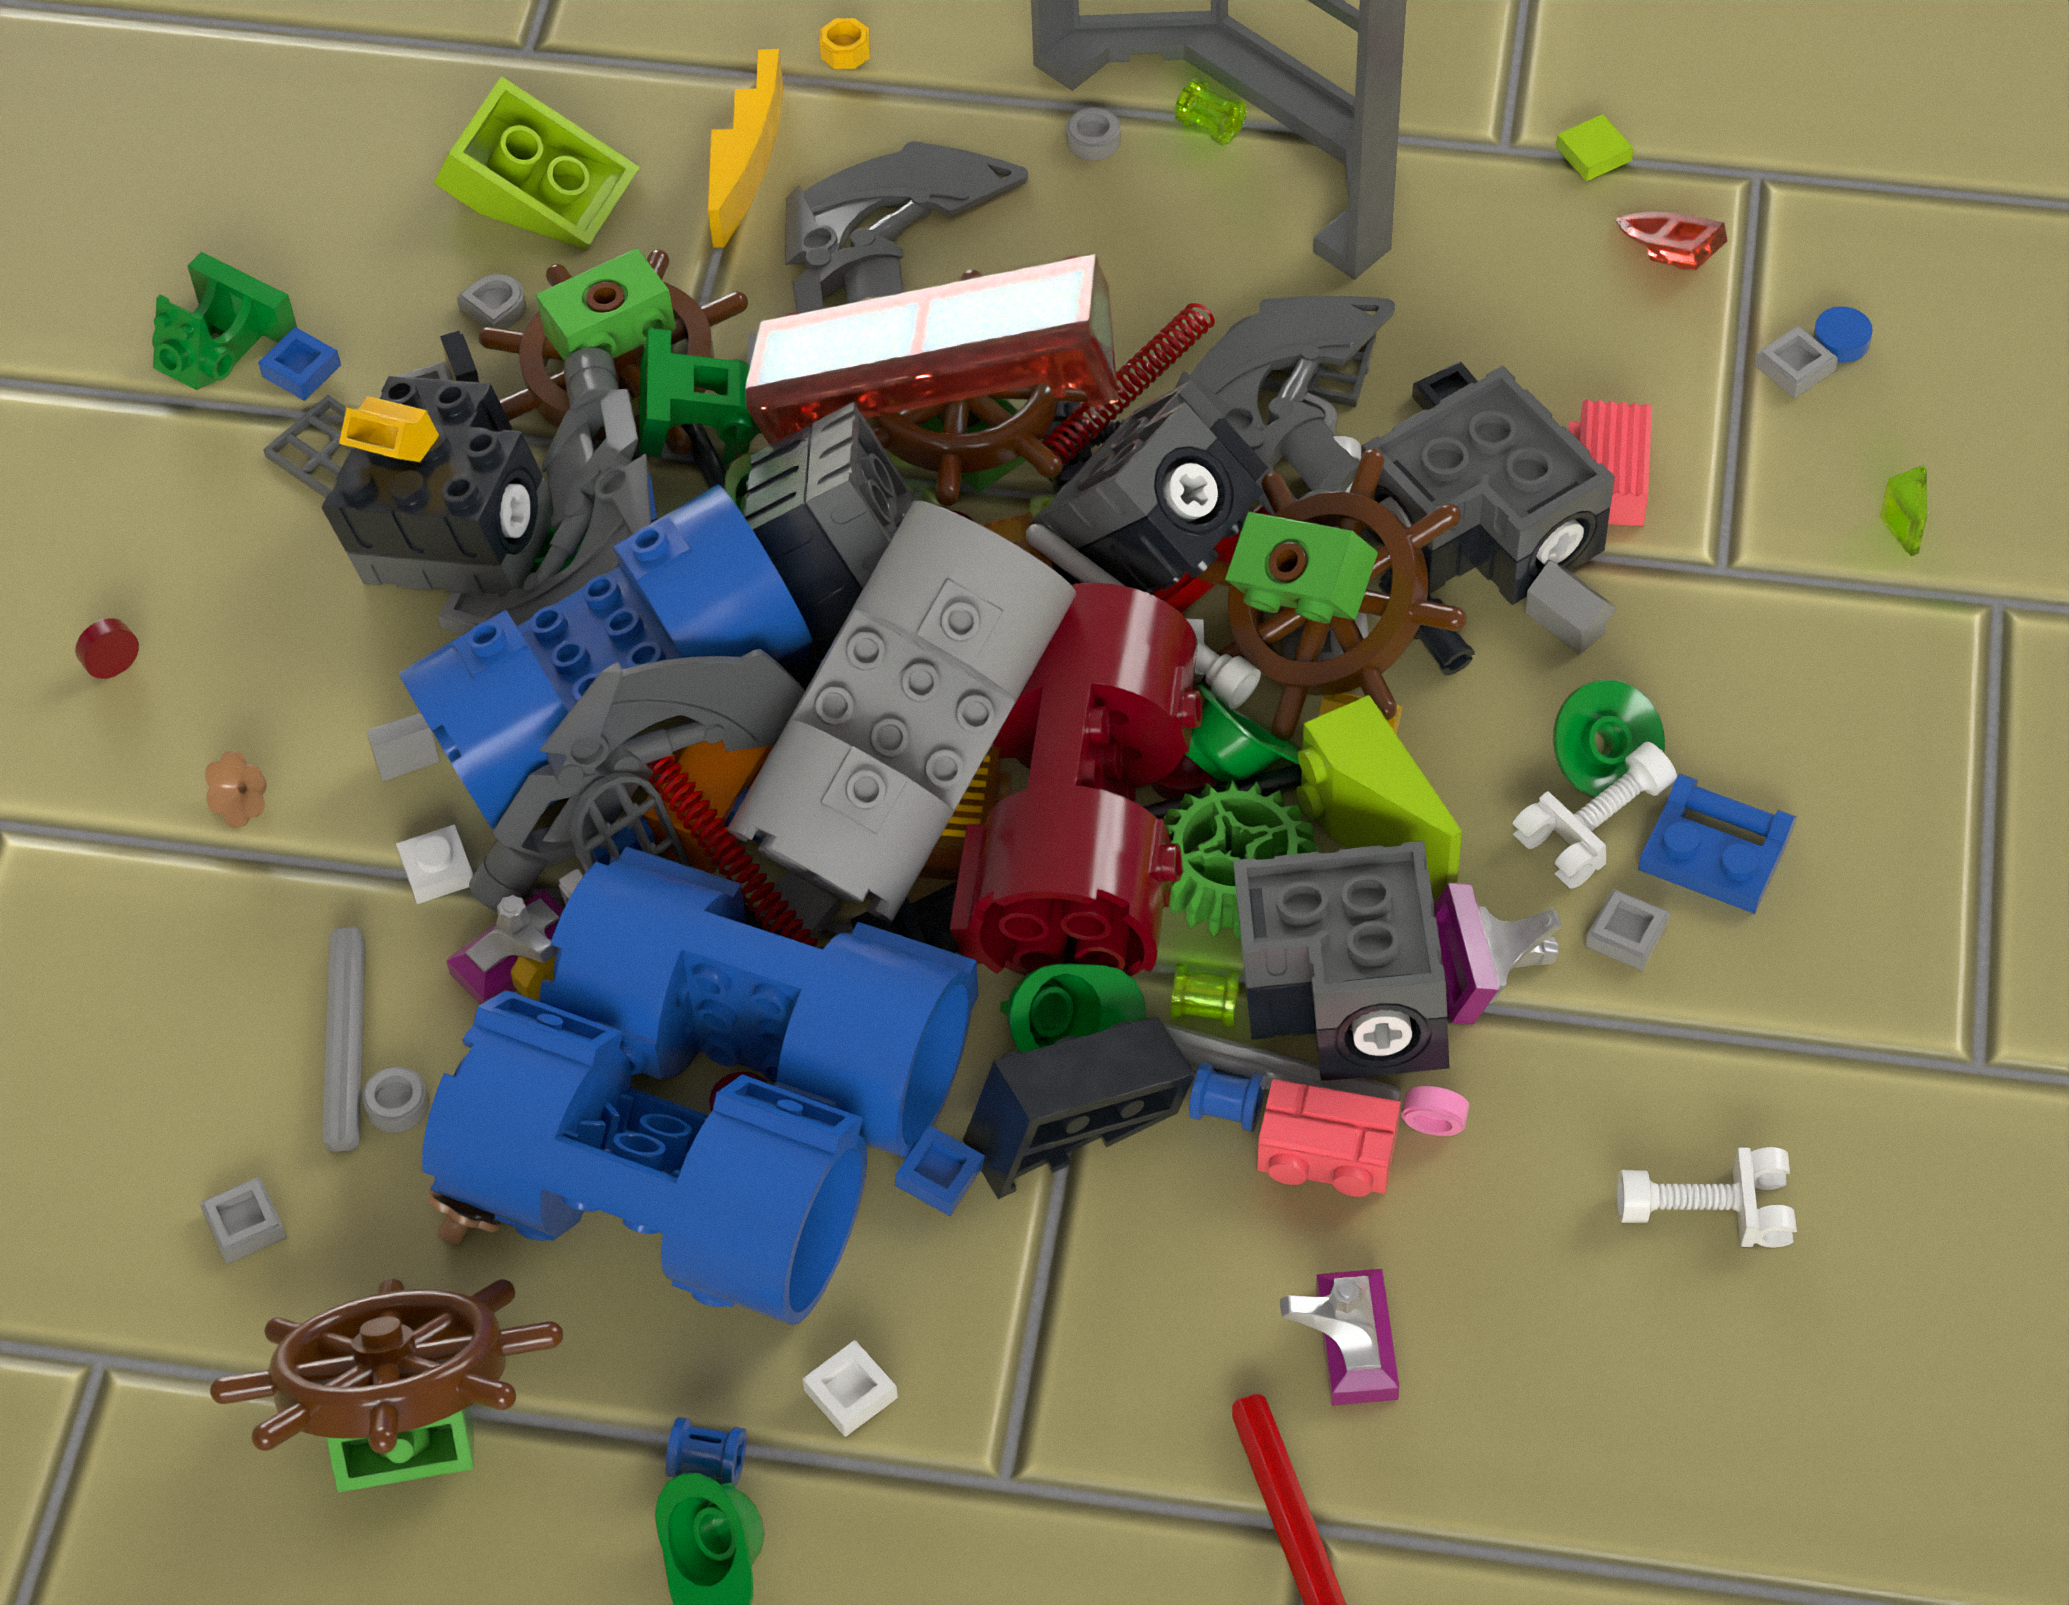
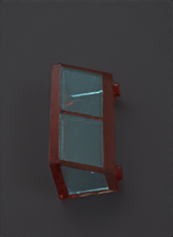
(937, 347)

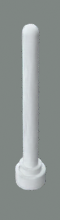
(1228, 677)

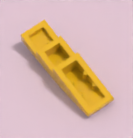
(743, 153)

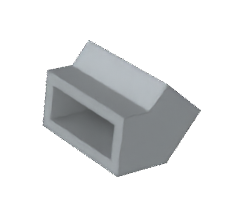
(1568, 607)

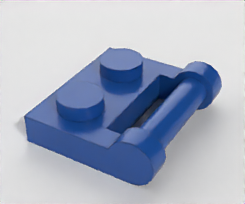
(1709, 858)

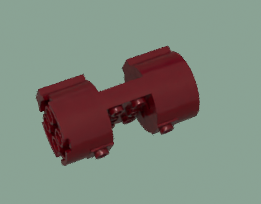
(1073, 858)

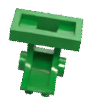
(230, 306)
(670, 399)

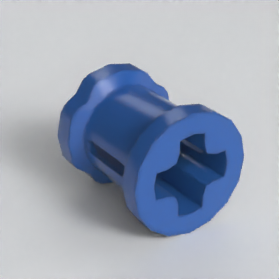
(1227, 1096)
(706, 1451)

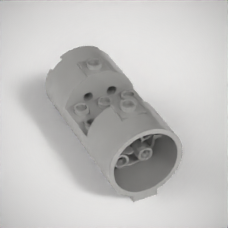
(903, 708)

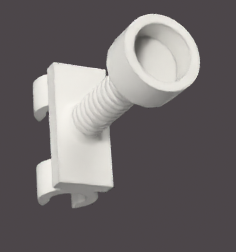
(1647, 770)
(1754, 1169)

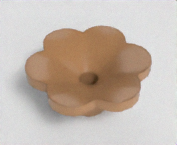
(235, 789)
(460, 1217)

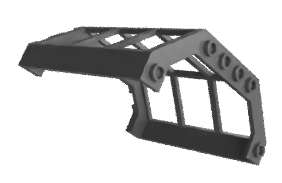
(1349, 128)

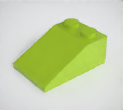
(534, 169)
(1372, 790)

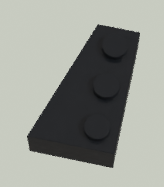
(1073, 1093)

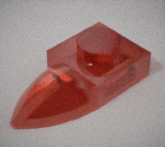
(1675, 237)

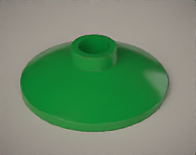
(1622, 719)

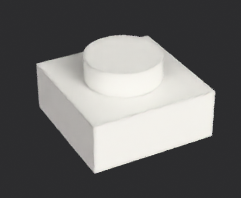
(435, 864)
(850, 1388)

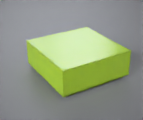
(1594, 147)

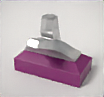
(520, 930)
(1483, 950)
(1355, 1334)

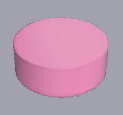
(1435, 1110)

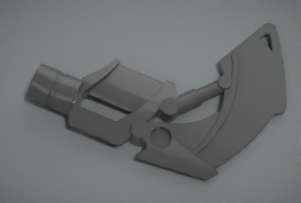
(917, 180)
(1280, 336)
(589, 490)
(730, 698)

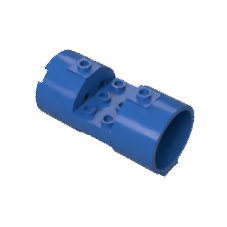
(681, 591)
(675, 969)
(551, 1128)

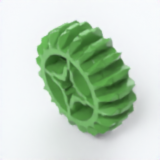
(1245, 828)

